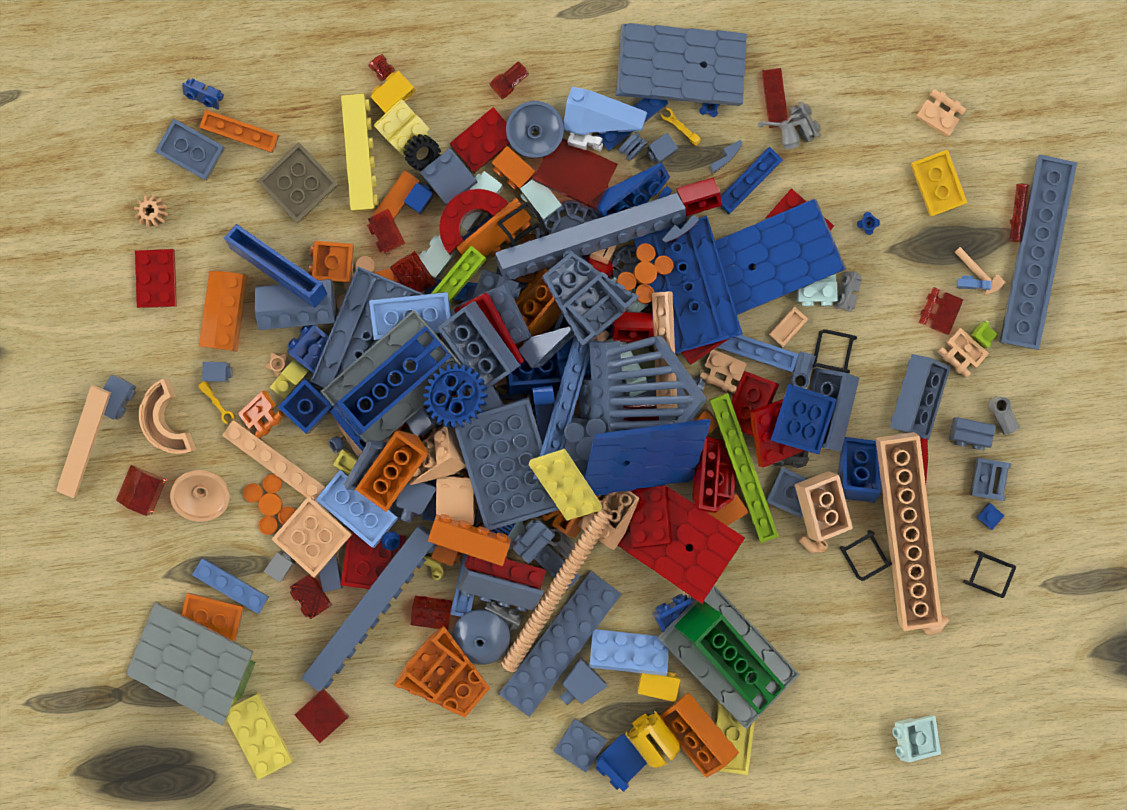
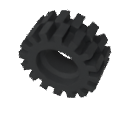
(415, 145)

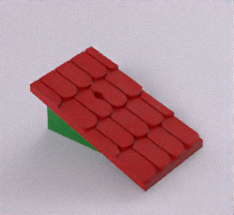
(694, 569)

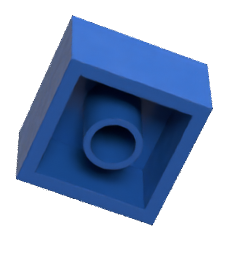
(306, 406)

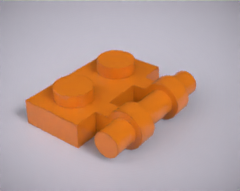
(259, 408)

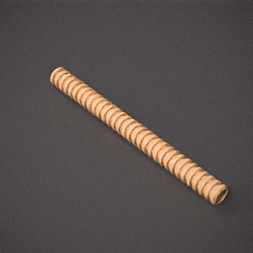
(555, 591)

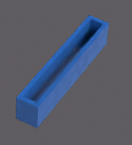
(275, 266)

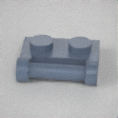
(984, 479)

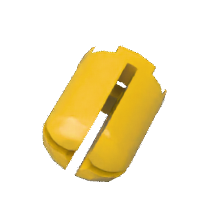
(662, 735)

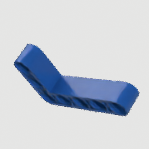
(544, 407)

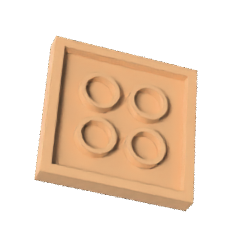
(312, 536)

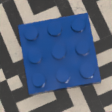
(803, 419)

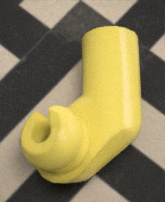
(436, 567)

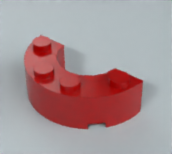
(462, 206)

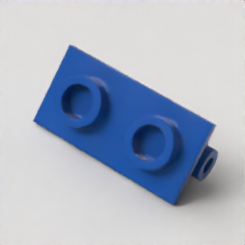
(195, 91)

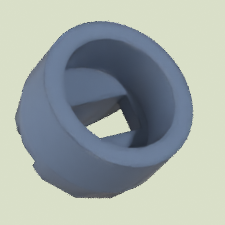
(336, 444)

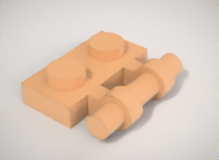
(937, 117)
(967, 348)
(725, 365)

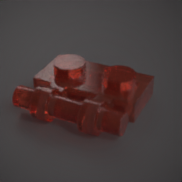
(946, 313)

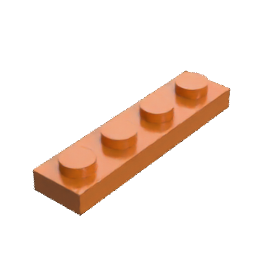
(239, 131)

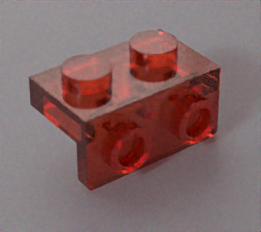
(431, 612)

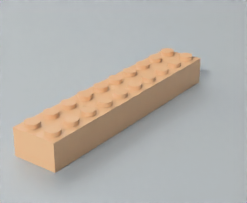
(909, 531)

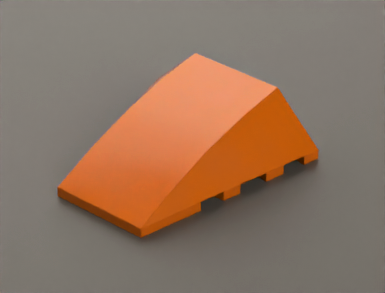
(443, 675)

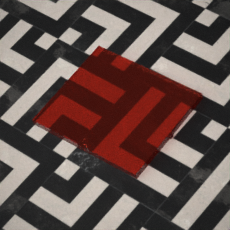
(576, 174)

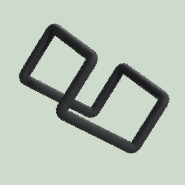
(542, 227)
(844, 370)
(870, 535)
(981, 555)

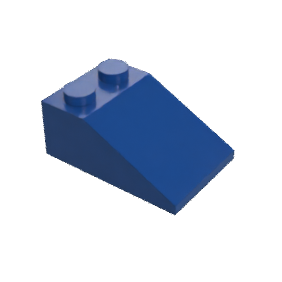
(859, 470)

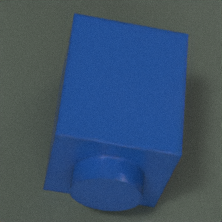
(419, 198)

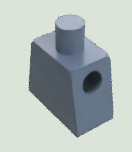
(415, 499)
(582, 683)

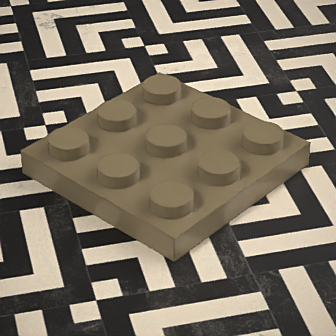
(298, 183)

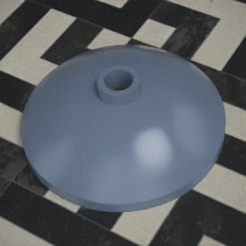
(531, 117)
(483, 626)

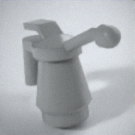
(789, 134)

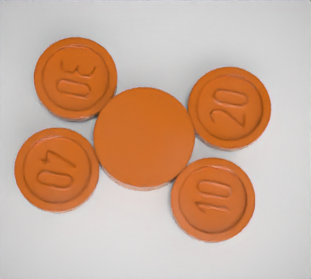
(645, 272)
(269, 503)

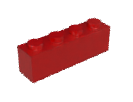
(511, 570)

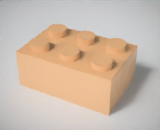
(823, 506)

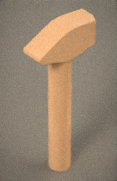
(997, 281)

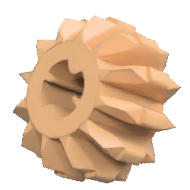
(152, 218)

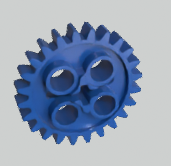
(470, 404)

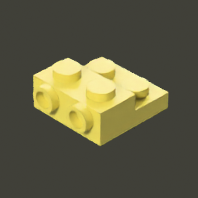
(400, 125)

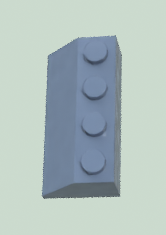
(281, 308)
(478, 344)
(843, 388)
(920, 396)
(499, 589)

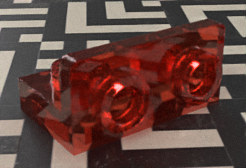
(386, 231)
(412, 273)

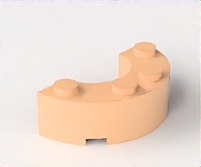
(153, 420)

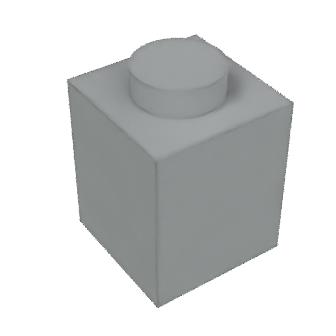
(280, 566)

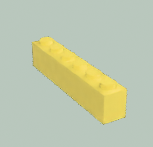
(358, 153)

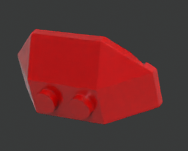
(713, 477)

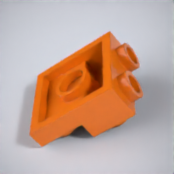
(331, 261)

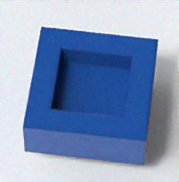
(990, 516)

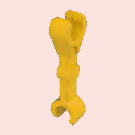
(692, 137)
(206, 389)

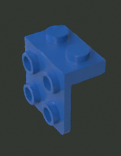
(668, 613)
(620, 762)

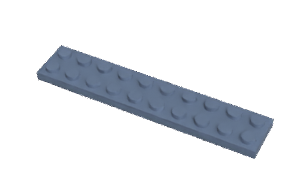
(1038, 252)

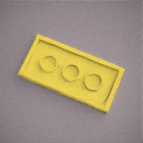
(740, 738)

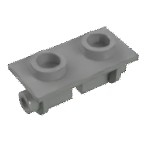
(805, 112)
(849, 282)
(511, 616)

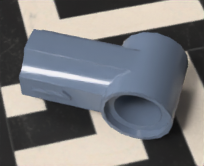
(803, 369)

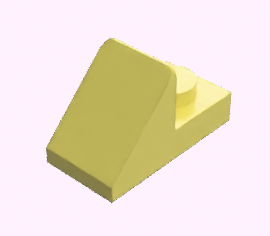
(289, 378)

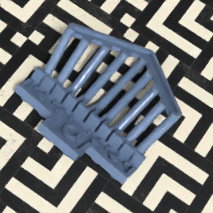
(603, 393)

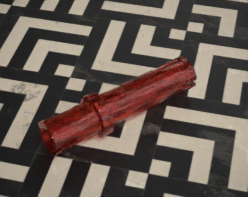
(1017, 221)

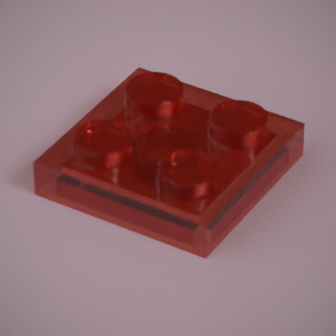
(321, 715)

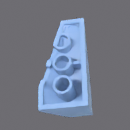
(594, 112)

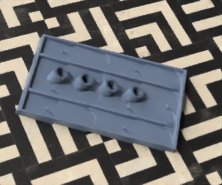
(681, 64)
(353, 326)

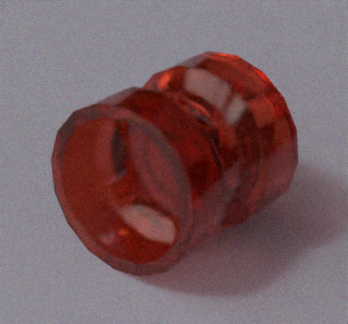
(381, 67)

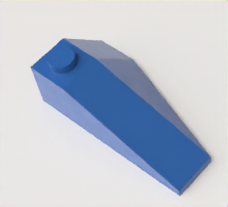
(633, 190)

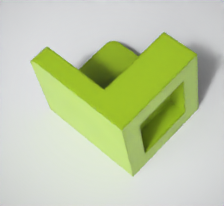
(983, 334)

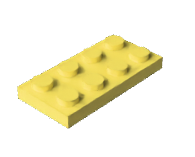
(565, 484)
(258, 736)

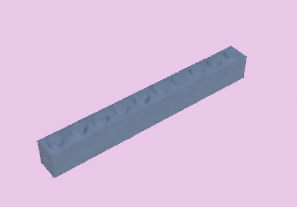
(591, 236)
(369, 608)

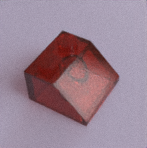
(141, 490)

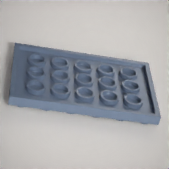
(497, 461)

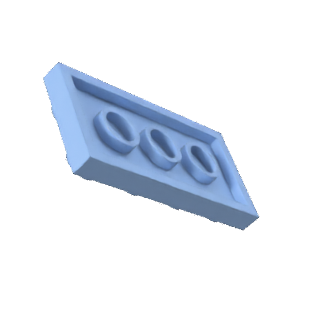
(390, 311)
(356, 511)
(628, 652)

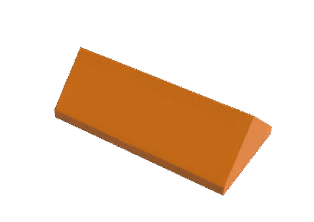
(392, 469)

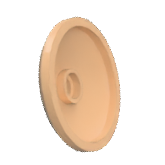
(199, 504)

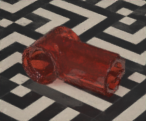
(504, 83)

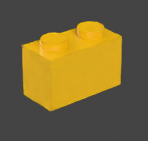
(393, 90)
(659, 686)

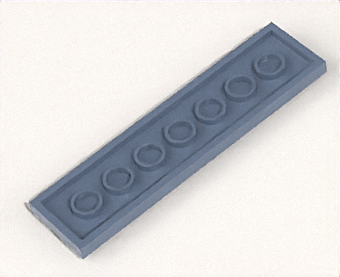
(560, 643)

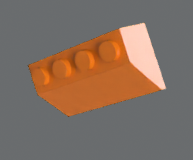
(491, 237)
(537, 306)
(223, 310)
(469, 539)
(698, 735)

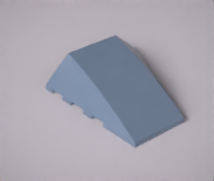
(586, 297)

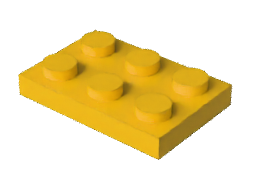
(938, 183)

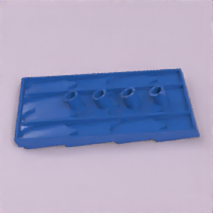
(787, 252)
(700, 290)
(645, 456)

